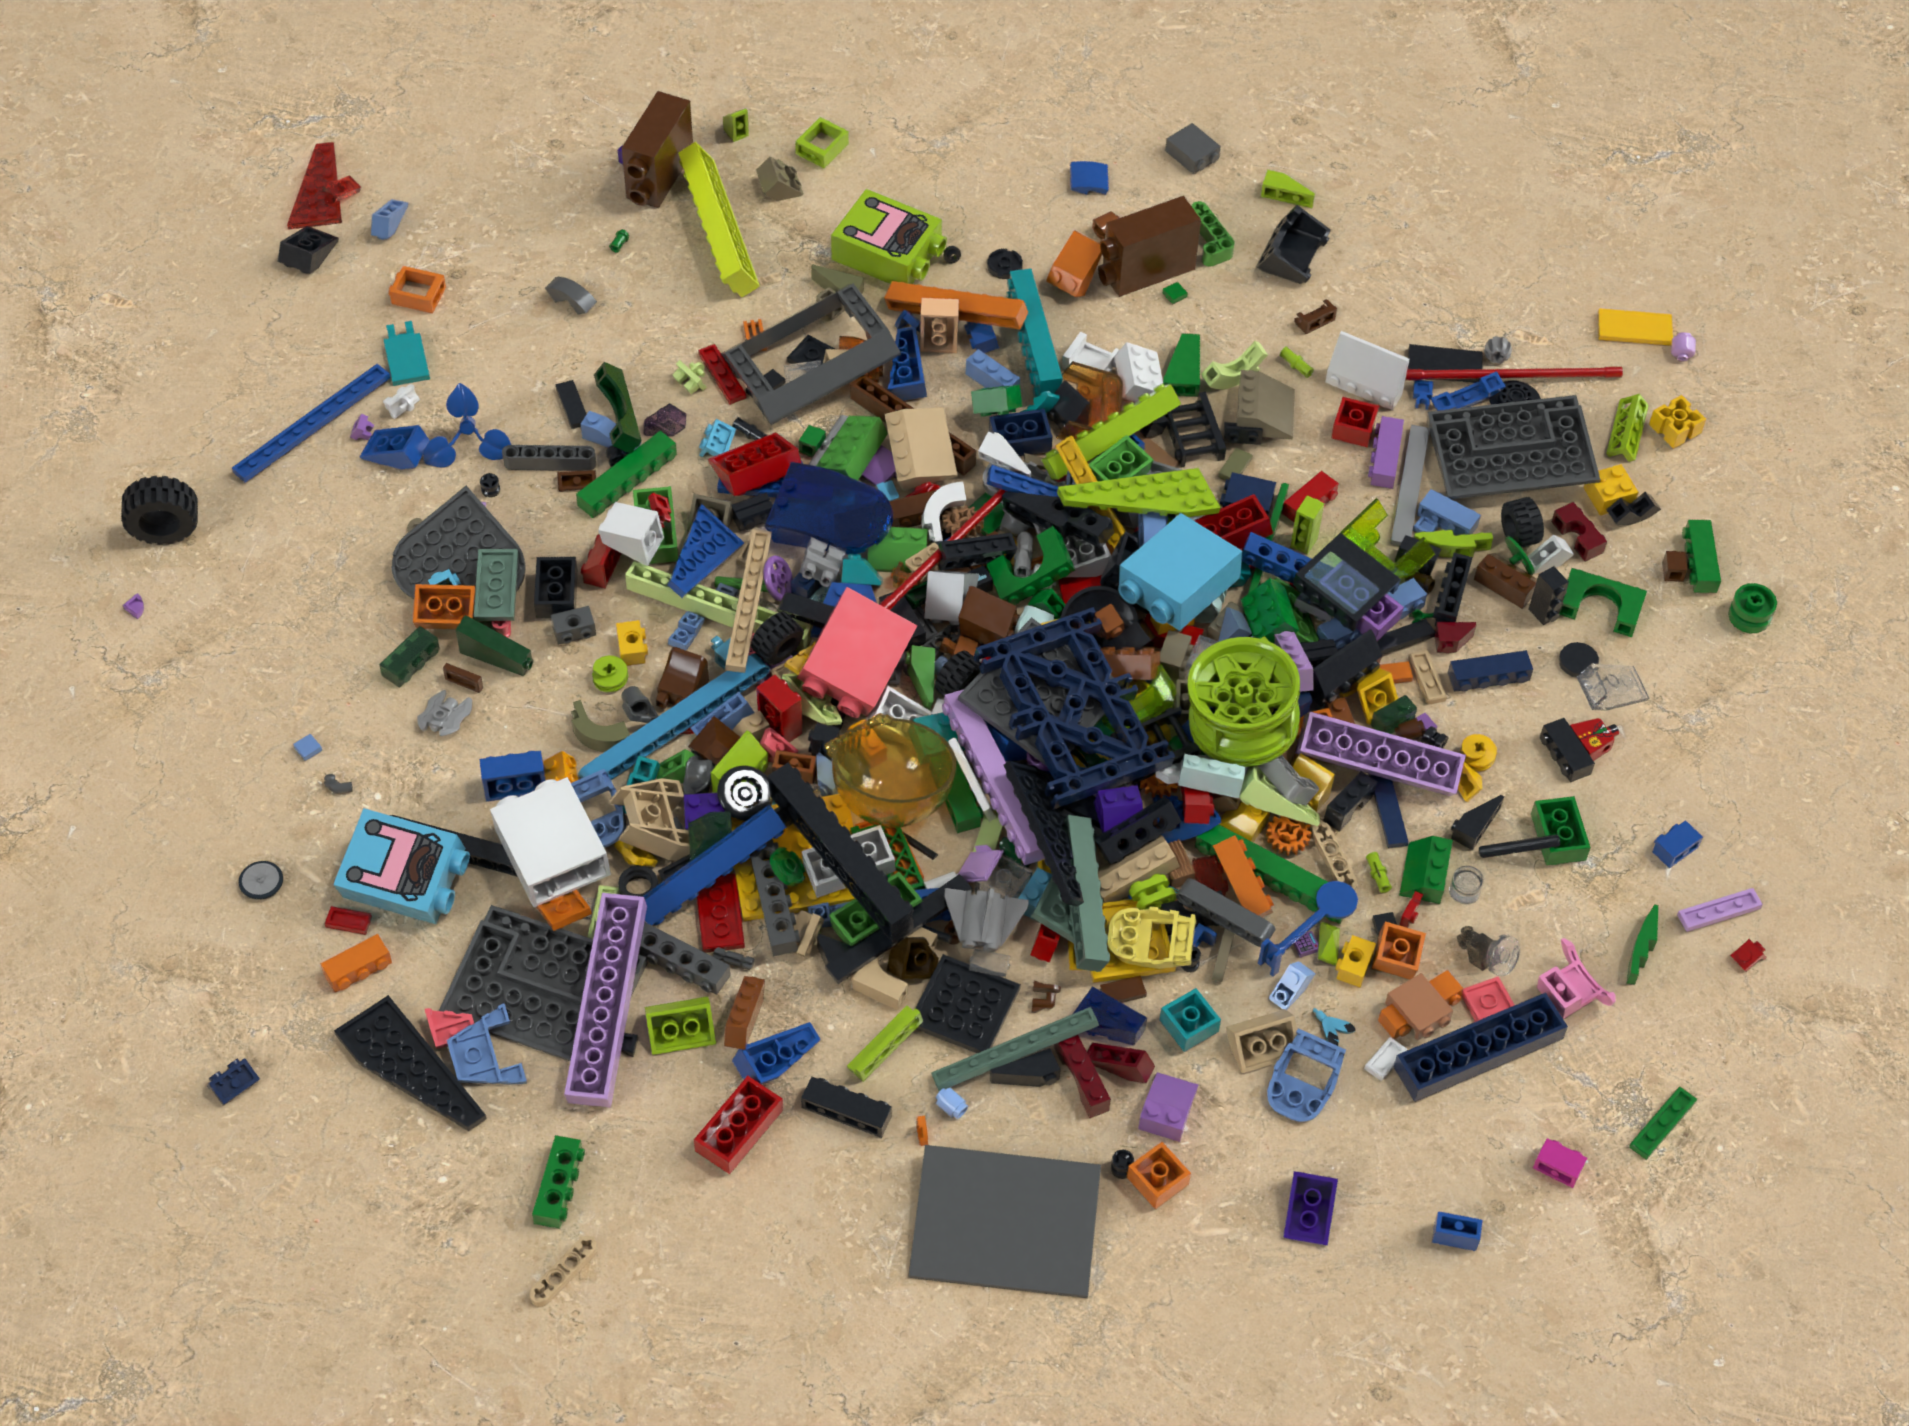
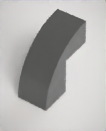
(566, 289)

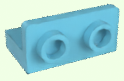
(717, 438)

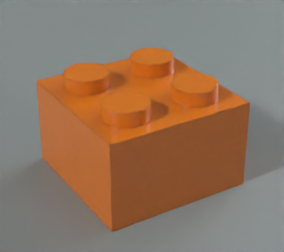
(1398, 950)
(1158, 1175)

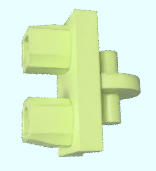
(694, 381)

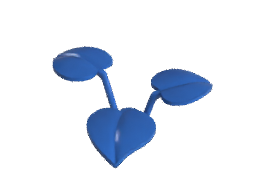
(464, 403)

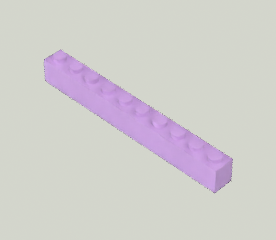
(989, 767)

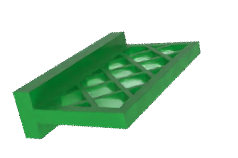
(908, 857)

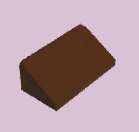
(575, 479)

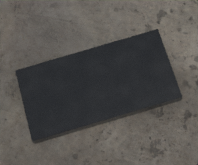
(1442, 358)

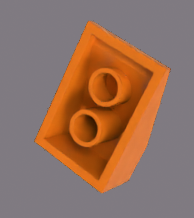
(1075, 265)

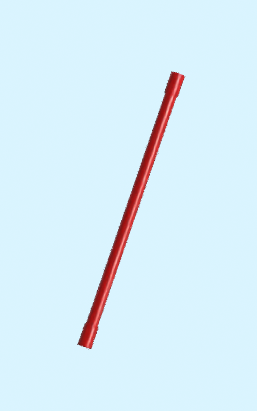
(1607, 372)
(891, 600)

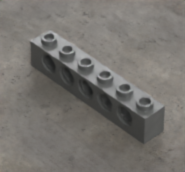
(784, 941)
(682, 952)

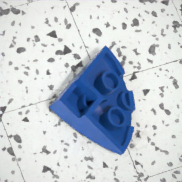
(1186, 830)

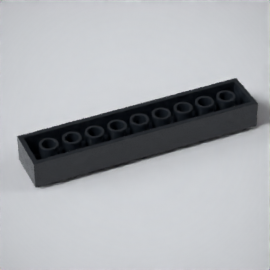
(841, 852)

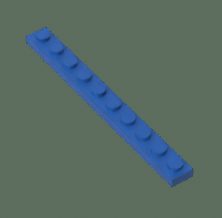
(310, 423)

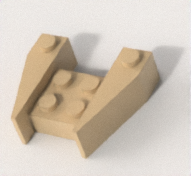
(651, 818)

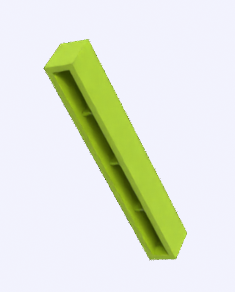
(1117, 426)

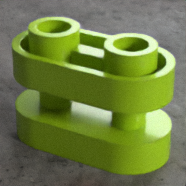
(1152, 892)

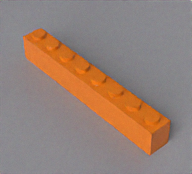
(972, 306)

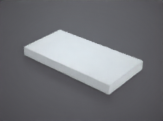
(972, 779)

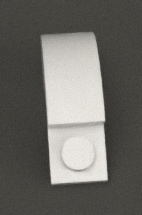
(944, 498)

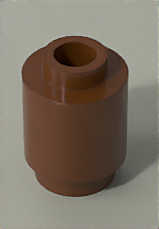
(1410, 729)

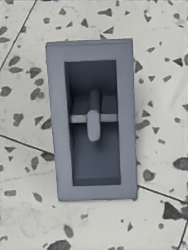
(1234, 625)

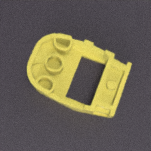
(1131, 936)

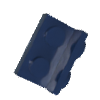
(233, 1081)

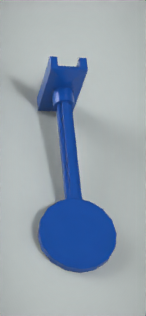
(1333, 900)

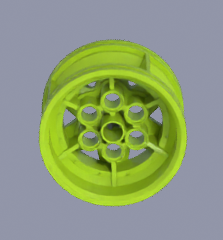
(1242, 725)

